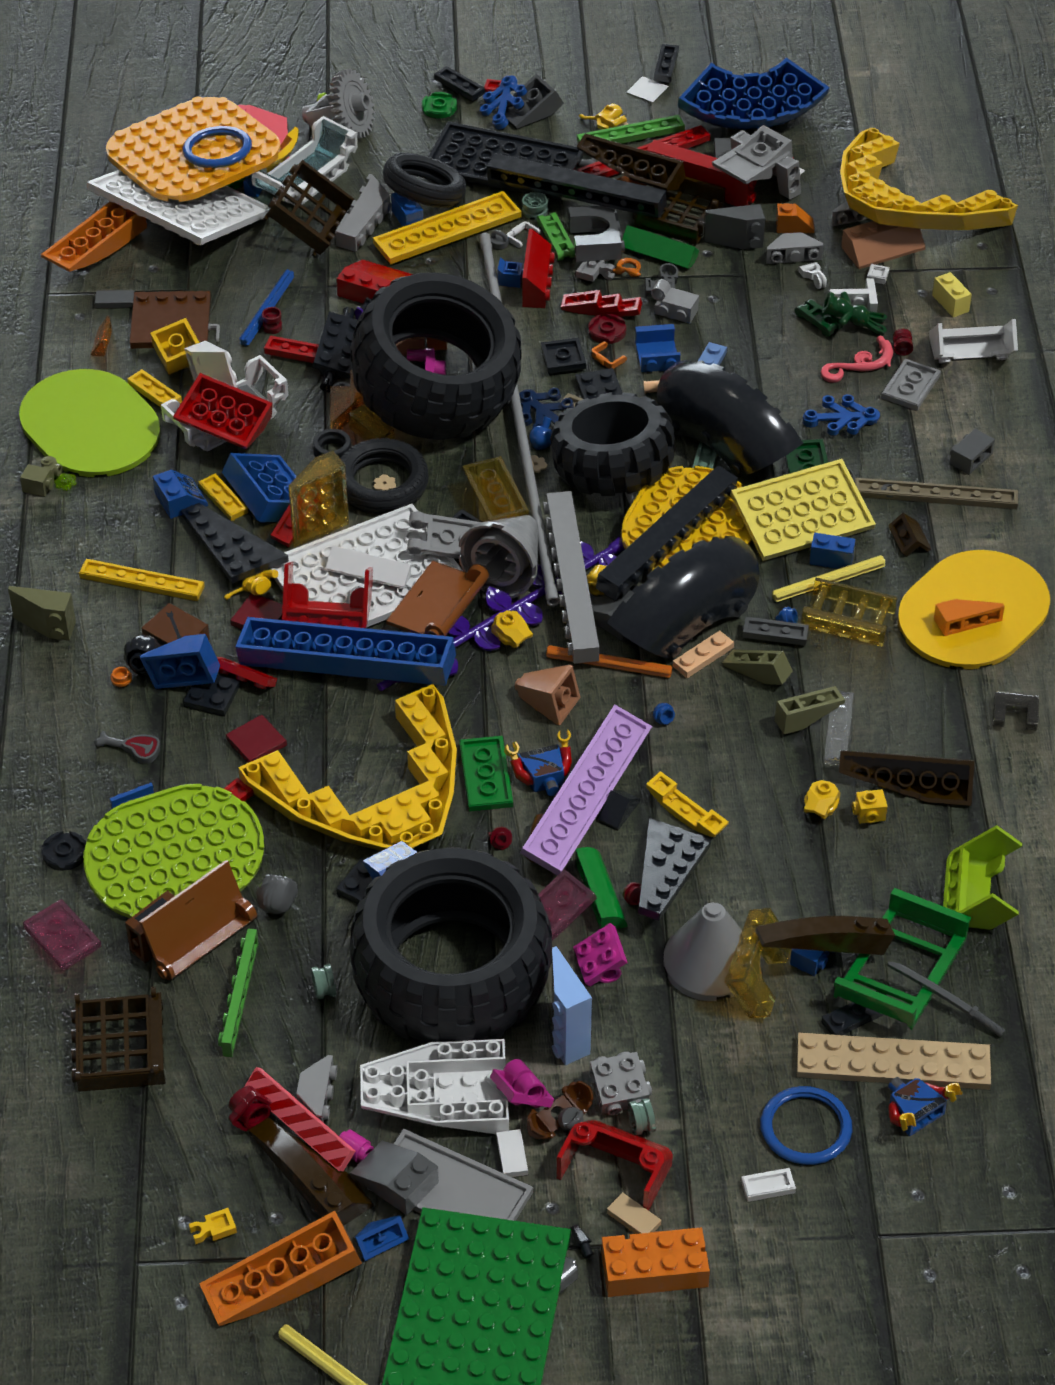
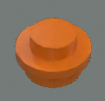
(121, 676)

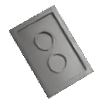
(911, 384)

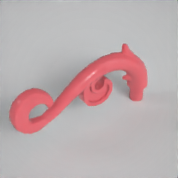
(859, 362)

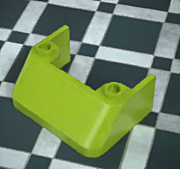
(970, 874)

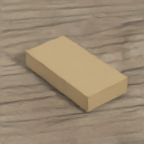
(633, 1215)

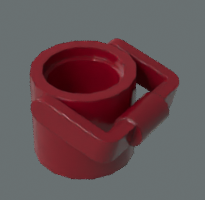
(249, 1108)

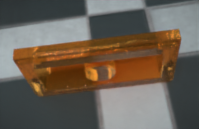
(102, 338)

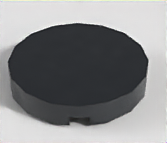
(63, 850)

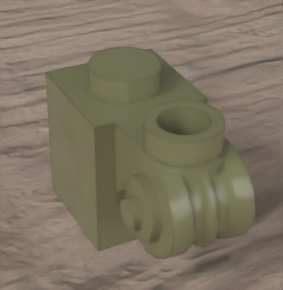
(38, 479)

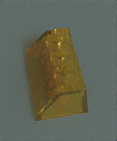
(495, 489)

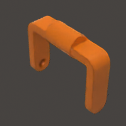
(604, 361)

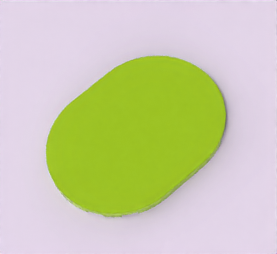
(90, 422)
(170, 844)

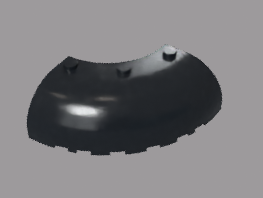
(725, 415)
(688, 595)

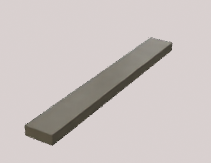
(938, 493)

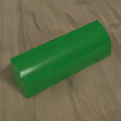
(660, 247)
(596, 878)

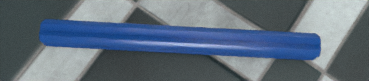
(270, 301)

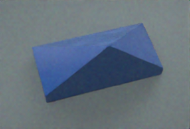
(380, 1236)

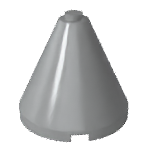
(506, 550)
(702, 953)

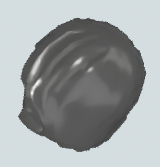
(276, 894)

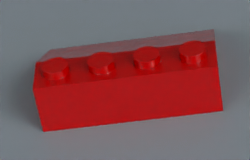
(365, 279)
(224, 411)

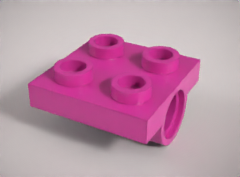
(601, 956)
(521, 1085)

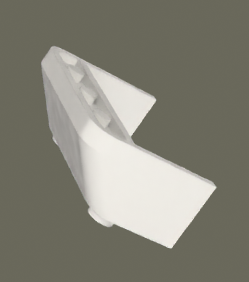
(973, 342)

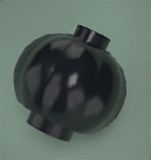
(135, 648)

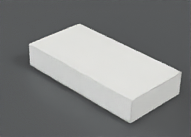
(512, 1153)
(768, 1184)

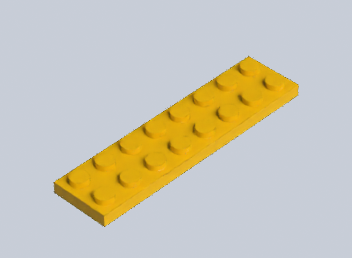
(446, 227)

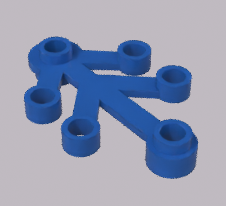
(508, 84)
(864, 415)

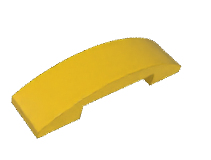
(287, 146)
(683, 808)

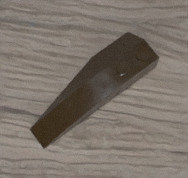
(635, 163)
(913, 775)
(829, 933)
(311, 1174)

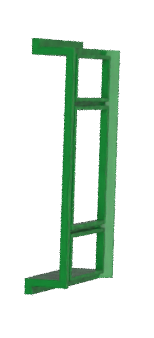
(925, 914)

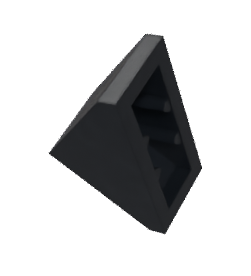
(618, 808)

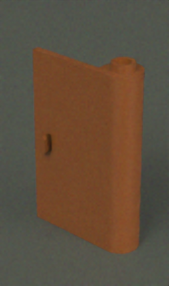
(438, 599)
(196, 921)

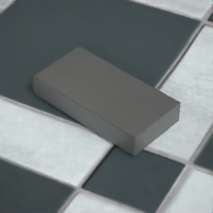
(114, 299)

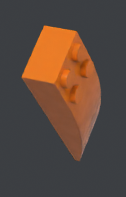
(96, 237)
(282, 1271)

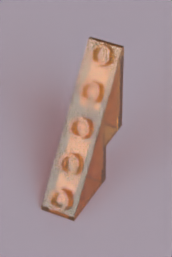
(342, 401)

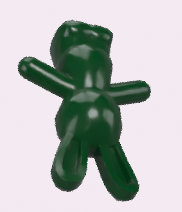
(857, 314)

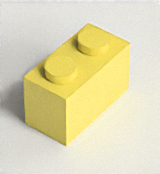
(951, 294)

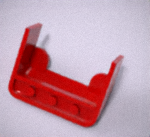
(299, 609)
(648, 1154)

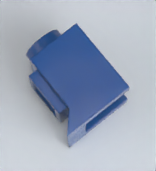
(510, 273)

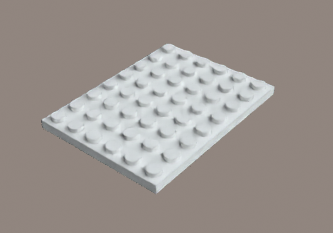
(195, 219)
(380, 536)

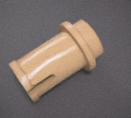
(650, 386)

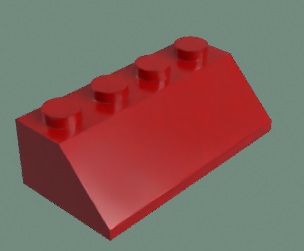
(537, 271)

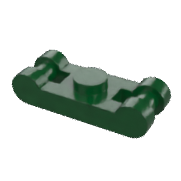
(813, 313)

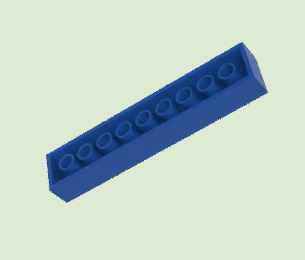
(346, 651)

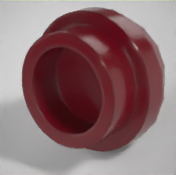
(632, 893)

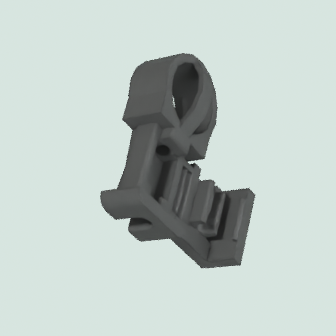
(672, 279)

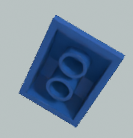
(182, 662)

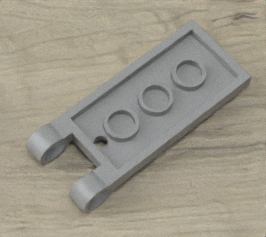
(448, 533)

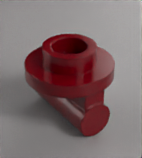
(500, 837)

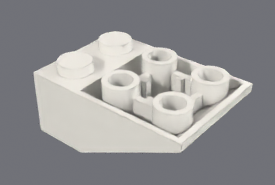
(211, 361)

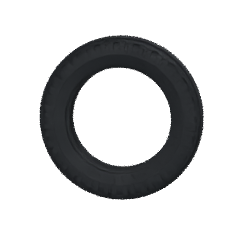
(398, 177)
(385, 450)

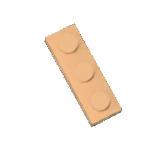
(703, 654)

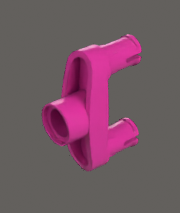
(428, 356)

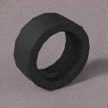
(331, 436)

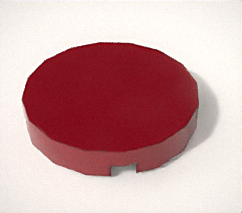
(607, 328)

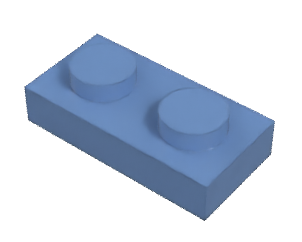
(713, 354)

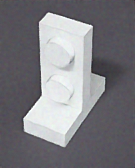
(861, 296)

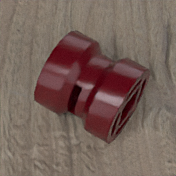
(272, 320)
(903, 342)

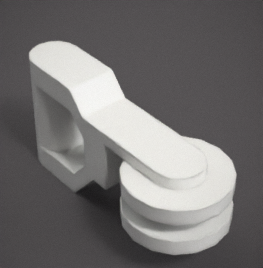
(813, 272)

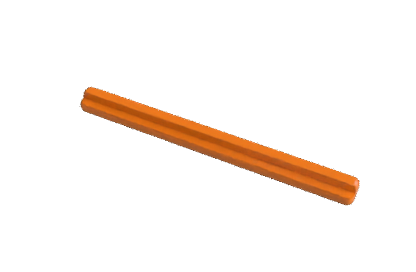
(615, 662)

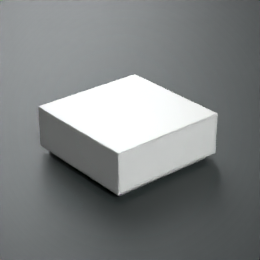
(879, 273)

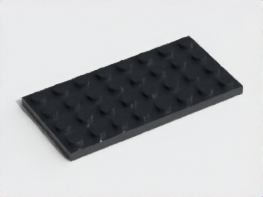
(472, 148)

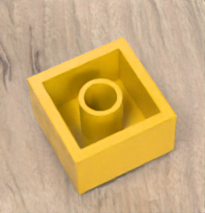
(170, 344)

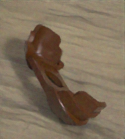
(575, 1095)

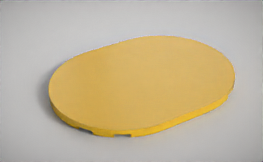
(658, 498)
(975, 577)

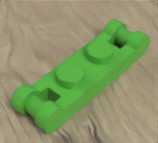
(556, 236)

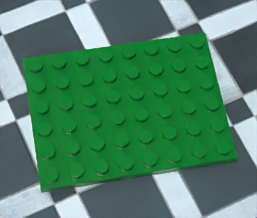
(477, 1301)

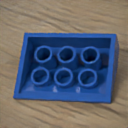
(260, 483)

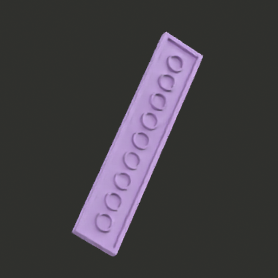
(585, 790)

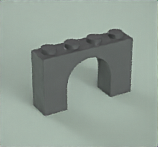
(600, 246)

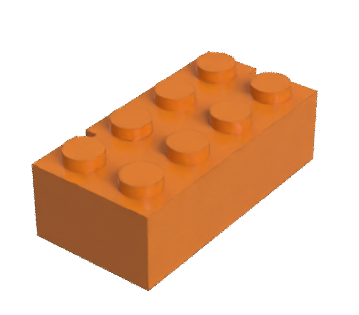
(655, 1262)

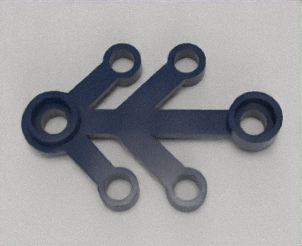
(542, 409)

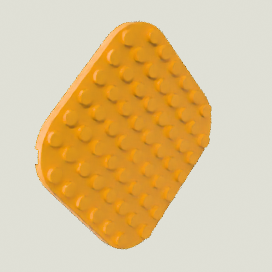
(154, 156)

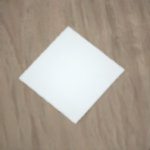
(647, 89)

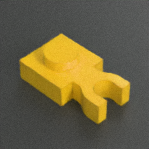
(216, 1225)

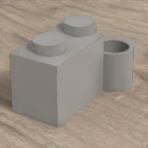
(674, 302)

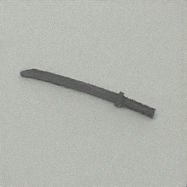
(972, 1012)

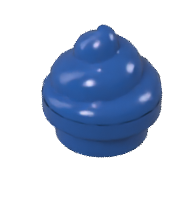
(787, 615)
(663, 713)

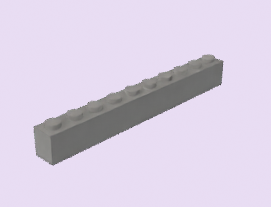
(572, 577)

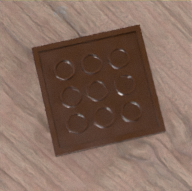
(163, 308)

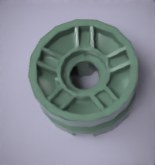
(534, 205)
(323, 981)
(641, 1116)

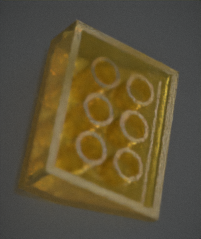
(319, 499)

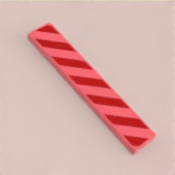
(302, 1120)

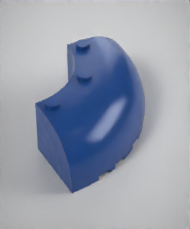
(752, 98)

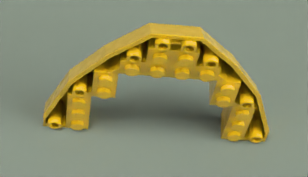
(888, 206)
(406, 817)

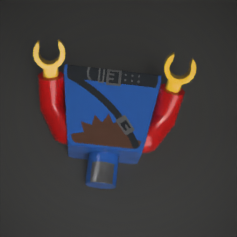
(542, 767)
(918, 1103)

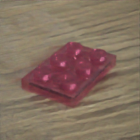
(564, 901)
(62, 934)

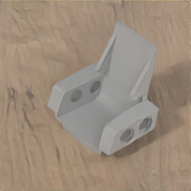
(761, 156)

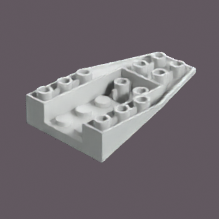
(440, 1085)

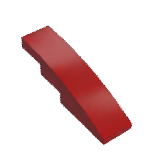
(595, 304)

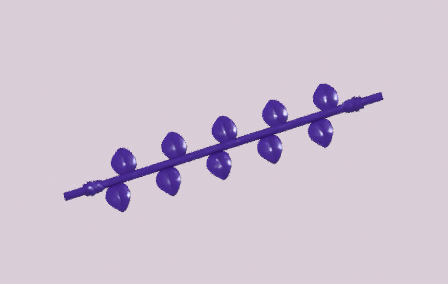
(501, 601)

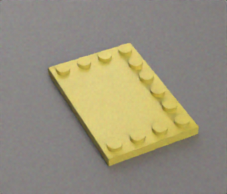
(791, 507)

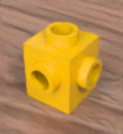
(870, 806)

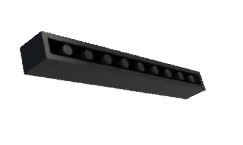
(577, 185)
(666, 533)

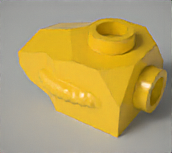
(510, 628)
(822, 798)

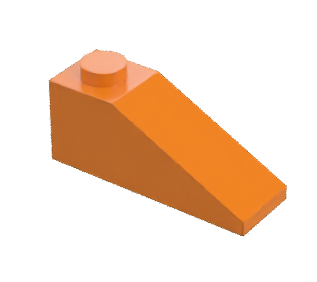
(964, 615)

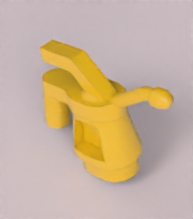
(608, 117)
(256, 584)

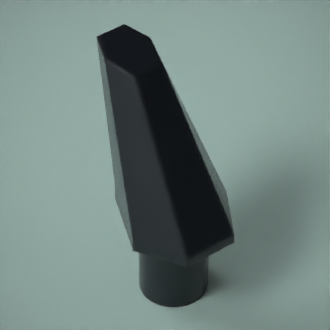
(582, 1241)

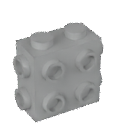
(619, 1081)

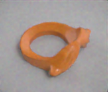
(631, 271)

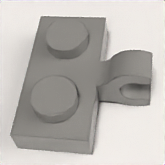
(590, 270)

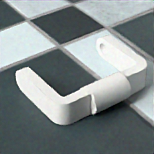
(517, 229)

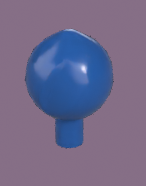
(541, 435)

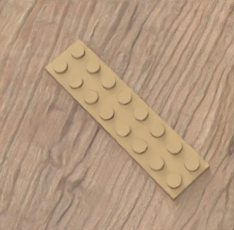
(886, 1058)

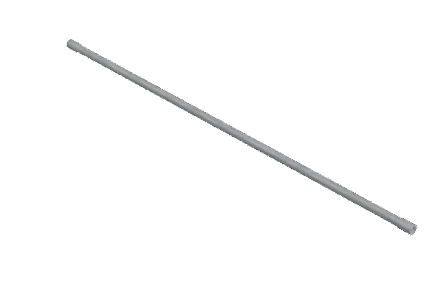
(550, 588)

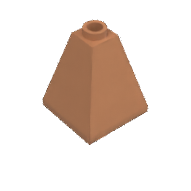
(550, 691)

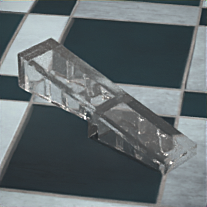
(838, 730)

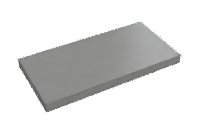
(467, 1184)

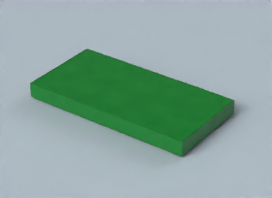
(486, 773)

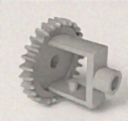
(347, 105)

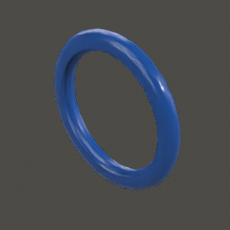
(222, 162)
(798, 1157)

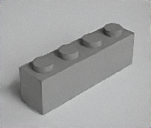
(363, 215)

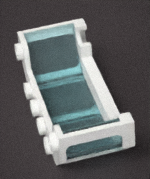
(325, 153)

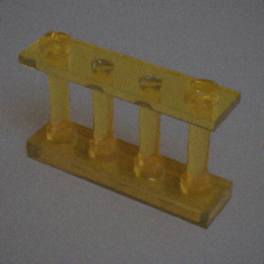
(846, 626)

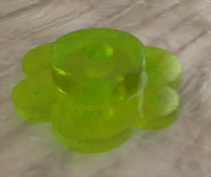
(65, 481)

